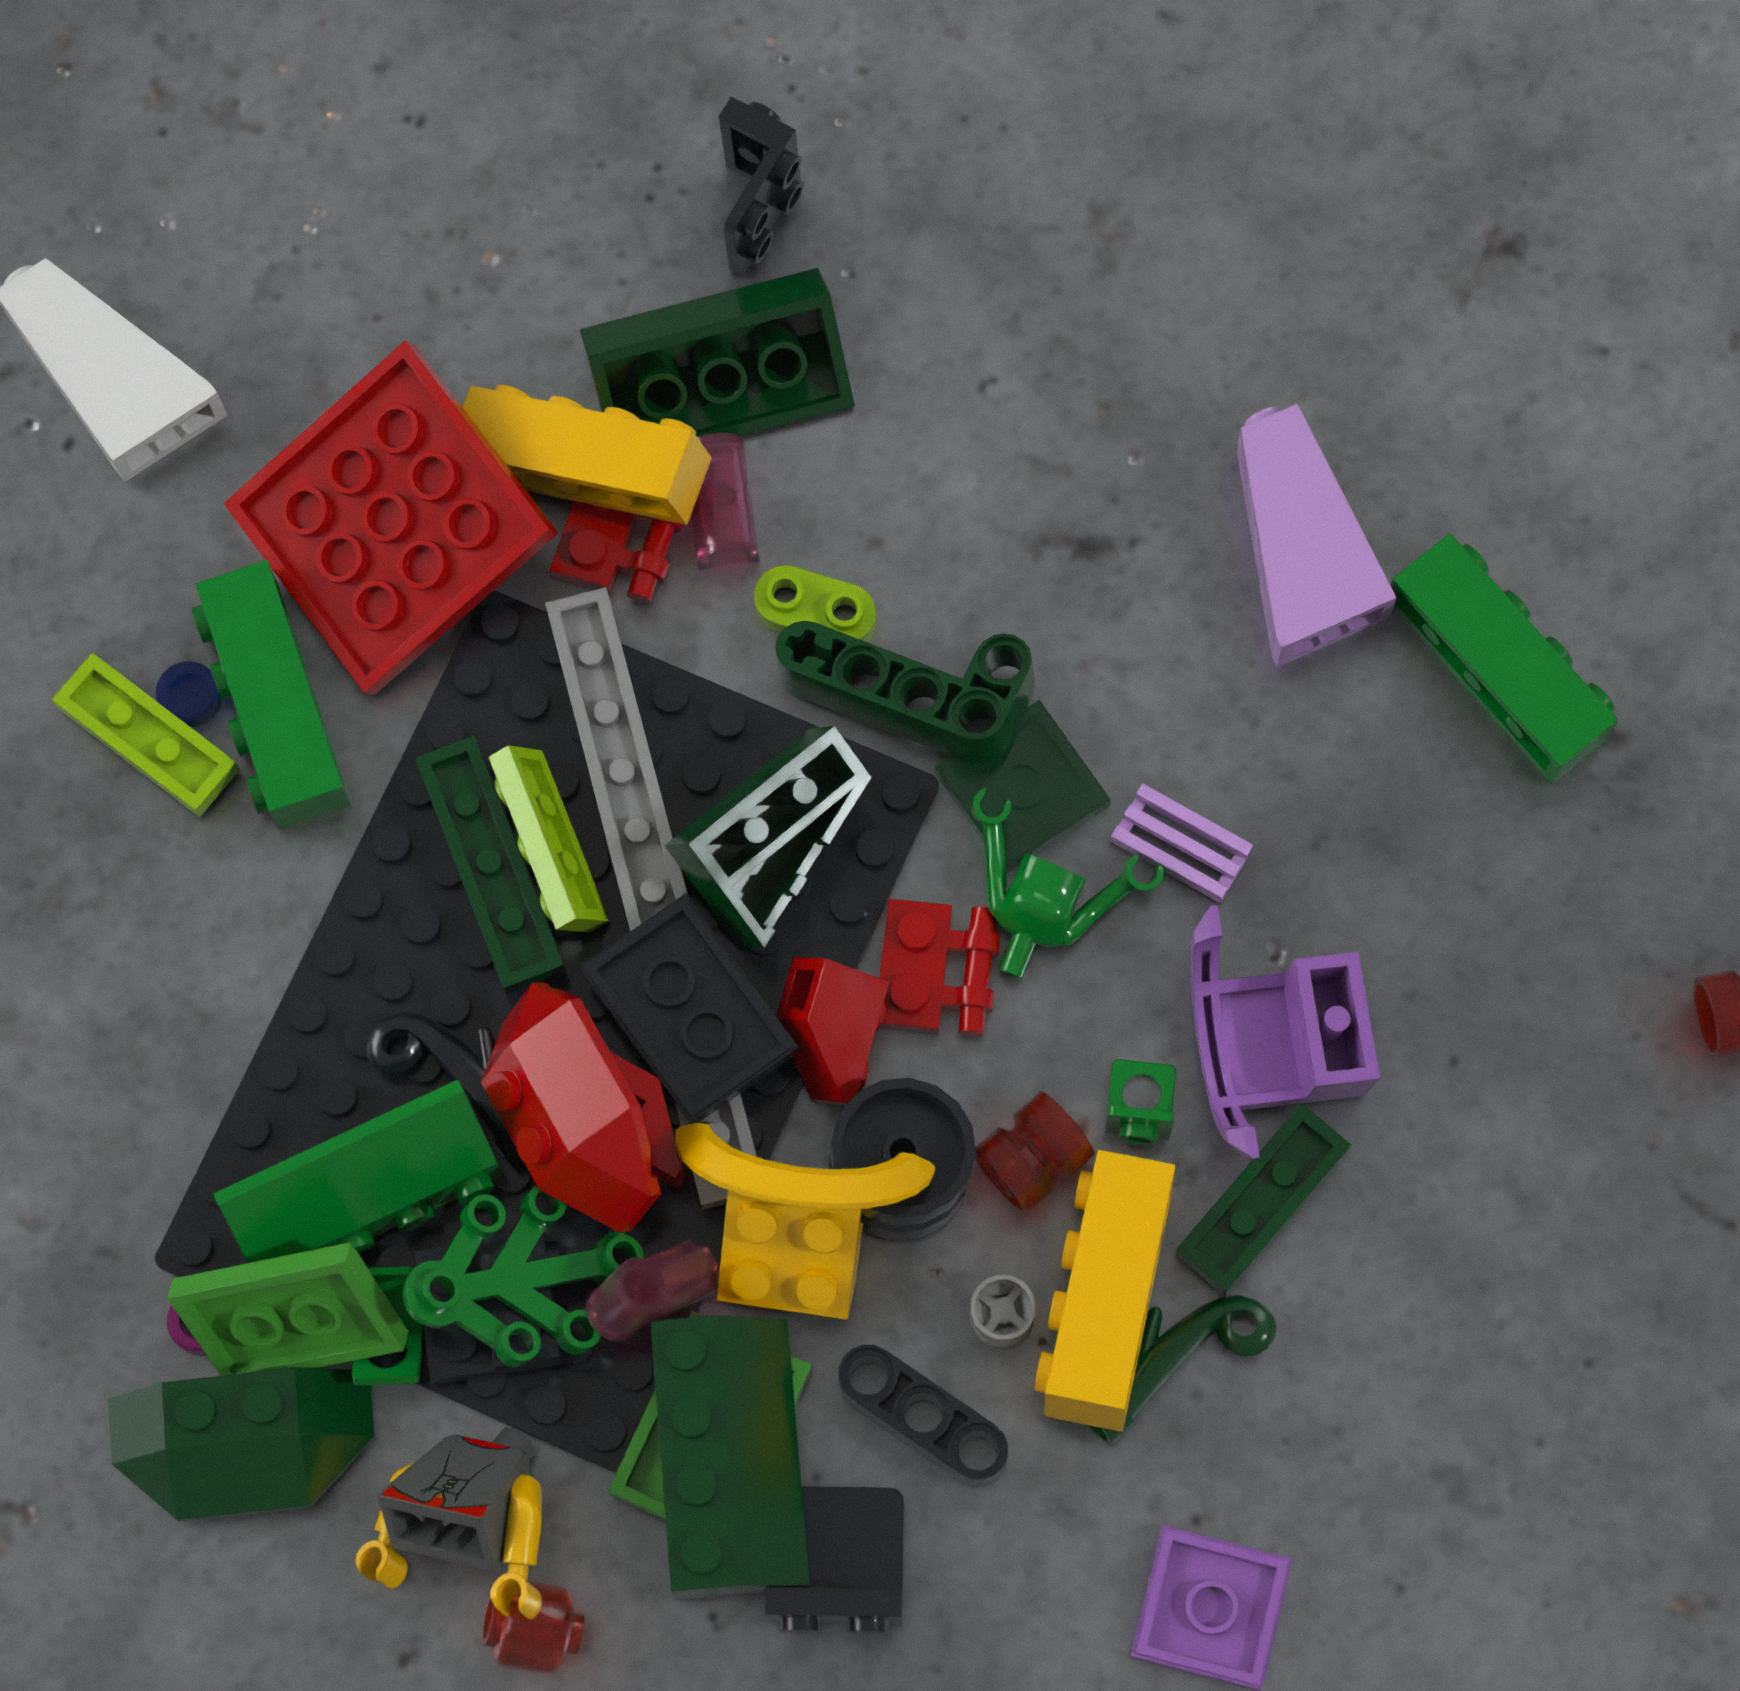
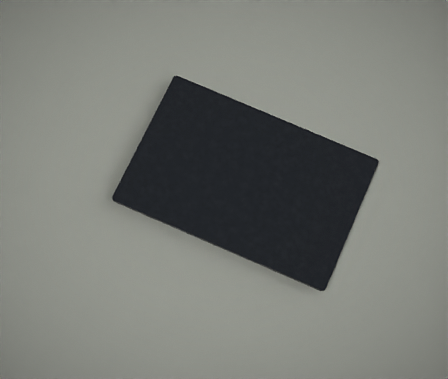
(410, 943)

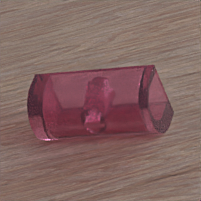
(724, 509)

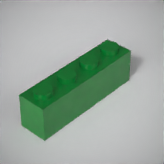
(1503, 657)
(271, 695)

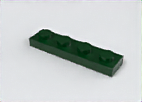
(490, 864)

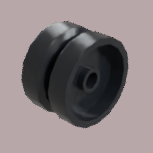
(914, 1120)

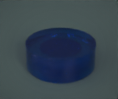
(189, 693)

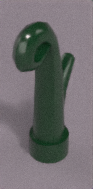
(1165, 1354)

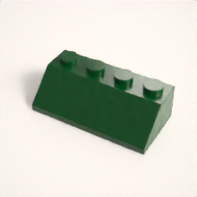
(726, 358)
(729, 1455)

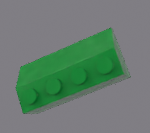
(365, 1180)

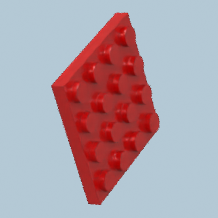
(390, 518)

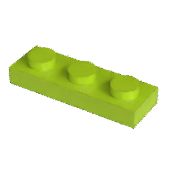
(145, 734)
(548, 839)

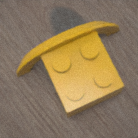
(791, 1227)

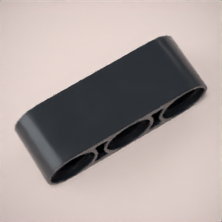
(909, 1386)

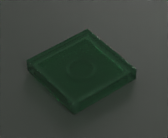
(1041, 776)

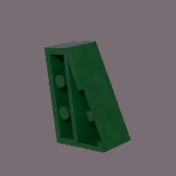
(768, 831)

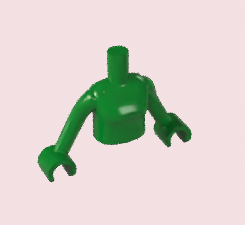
(1042, 895)

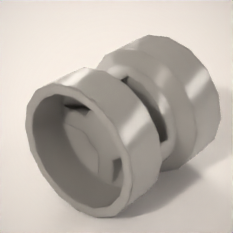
(1006, 1302)

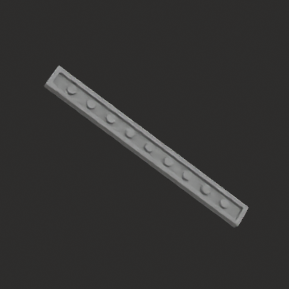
(627, 794)

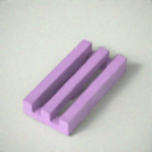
(1192, 822)

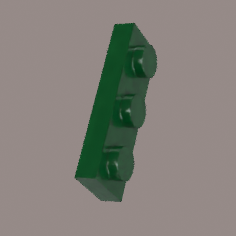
(1262, 1199)

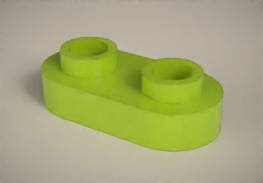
(814, 602)

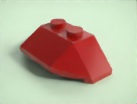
(571, 1109)

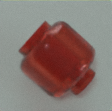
(537, 1642)

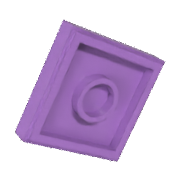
(1211, 1608)

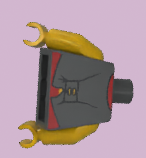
(463, 1506)

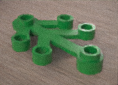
(511, 1280)

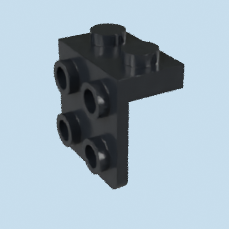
(767, 155)
(852, 1563)

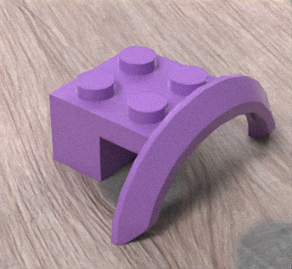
(1278, 1034)

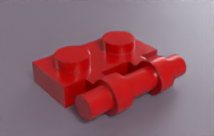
(596, 550)
(915, 966)

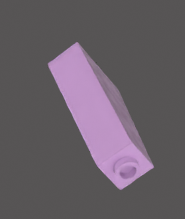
(1306, 543)

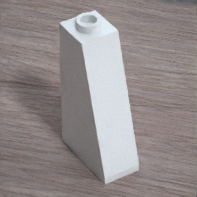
(113, 375)

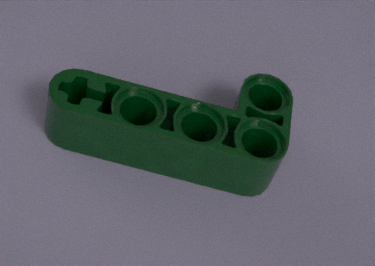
(904, 680)

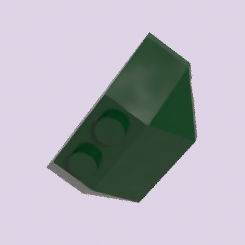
(241, 1439)

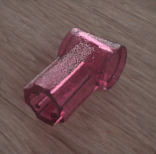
(651, 1289)

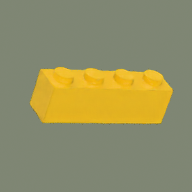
(593, 454)
(1108, 1290)

